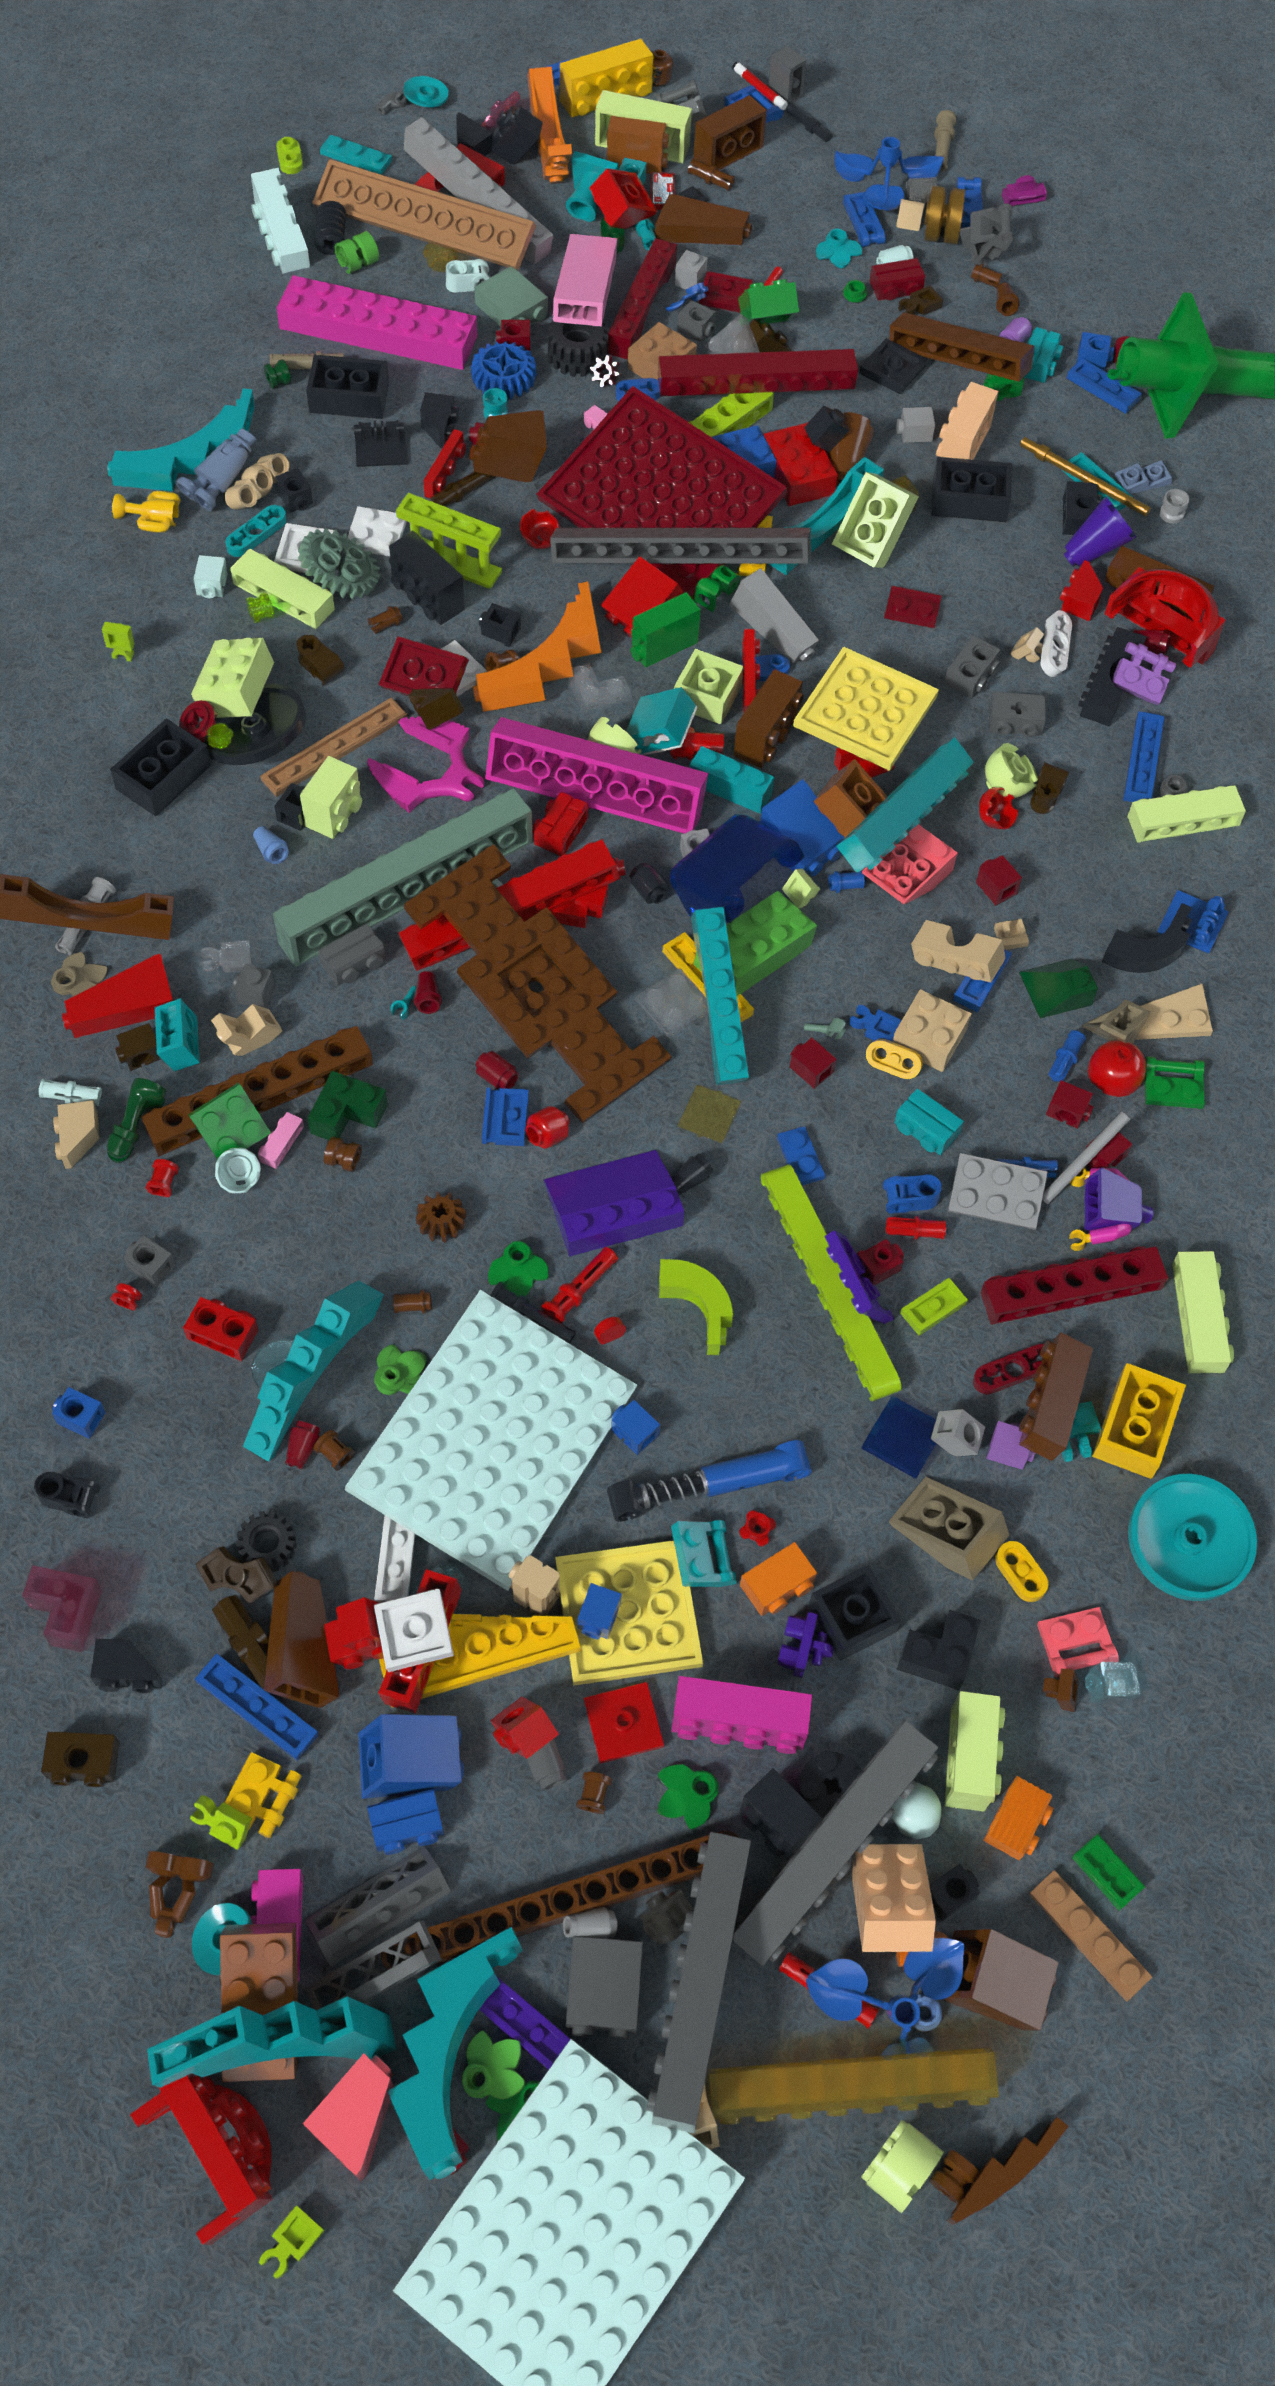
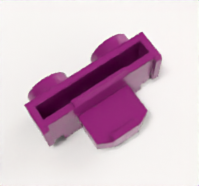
(1024, 191)

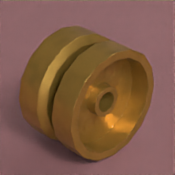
(944, 214)

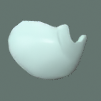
(237, 1165)
(918, 1813)

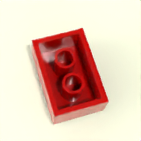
(801, 465)

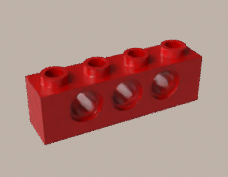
(406, 1686)

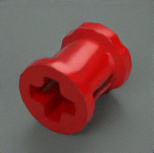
(162, 1177)

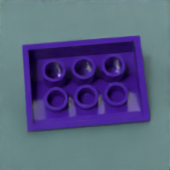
(614, 1202)

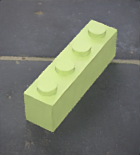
(285, 588)
(1186, 813)
(1202, 1312)

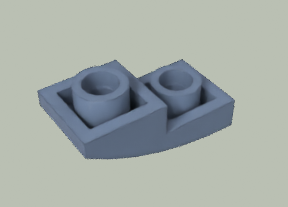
(1139, 479)

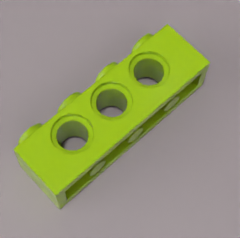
(734, 413)

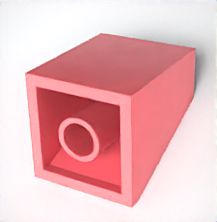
(354, 2114)

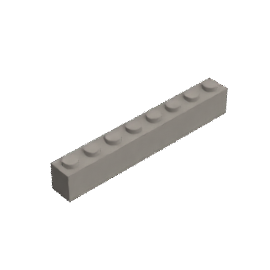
(469, 181)

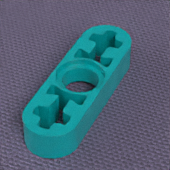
(257, 522)

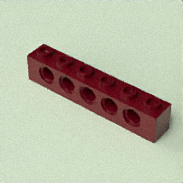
(1143, 1261)

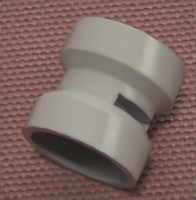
(1174, 506)

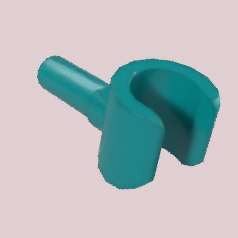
(404, 1003)

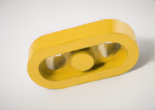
(894, 1060)
(1023, 1571)

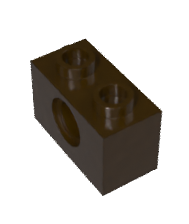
(64, 1747)

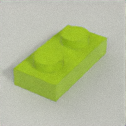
(934, 1306)

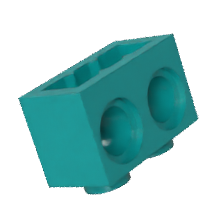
(177, 1035)

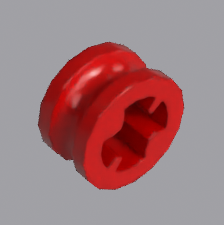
(126, 1296)

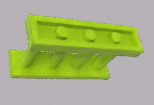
(459, 527)

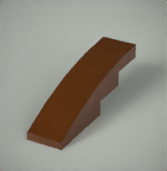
(997, 2179)

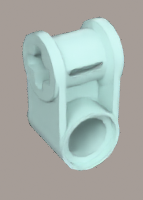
(465, 275)

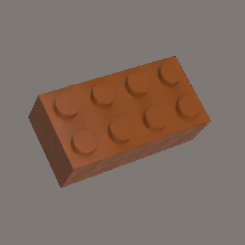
(260, 1976)

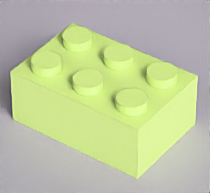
(875, 520)
(234, 676)
(974, 1751)

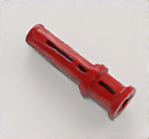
(573, 1296)

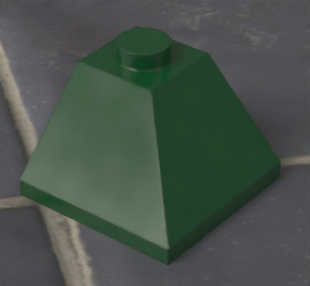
(1059, 987)

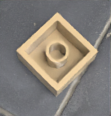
(932, 1029)

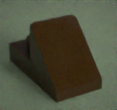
(435, 705)

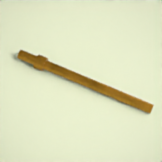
(1044, 454)

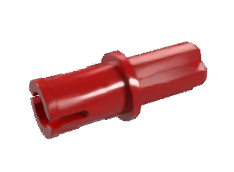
(915, 1227)

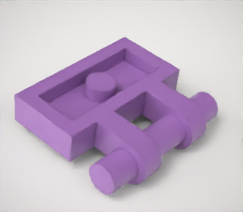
(1139, 680)

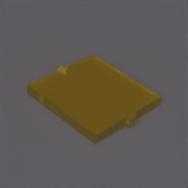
(709, 1114)

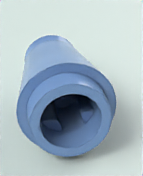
(271, 846)

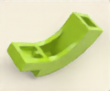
(699, 1286)

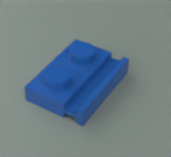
(505, 1116)

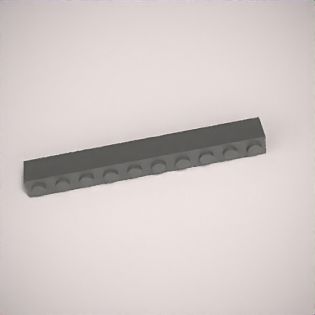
(682, 545)

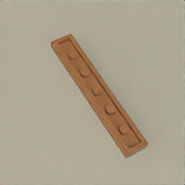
(334, 745)

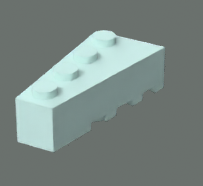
(278, 221)

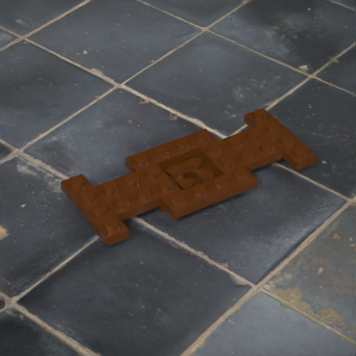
(512, 958)

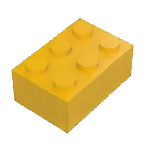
(1139, 1421)

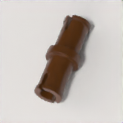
(711, 174)

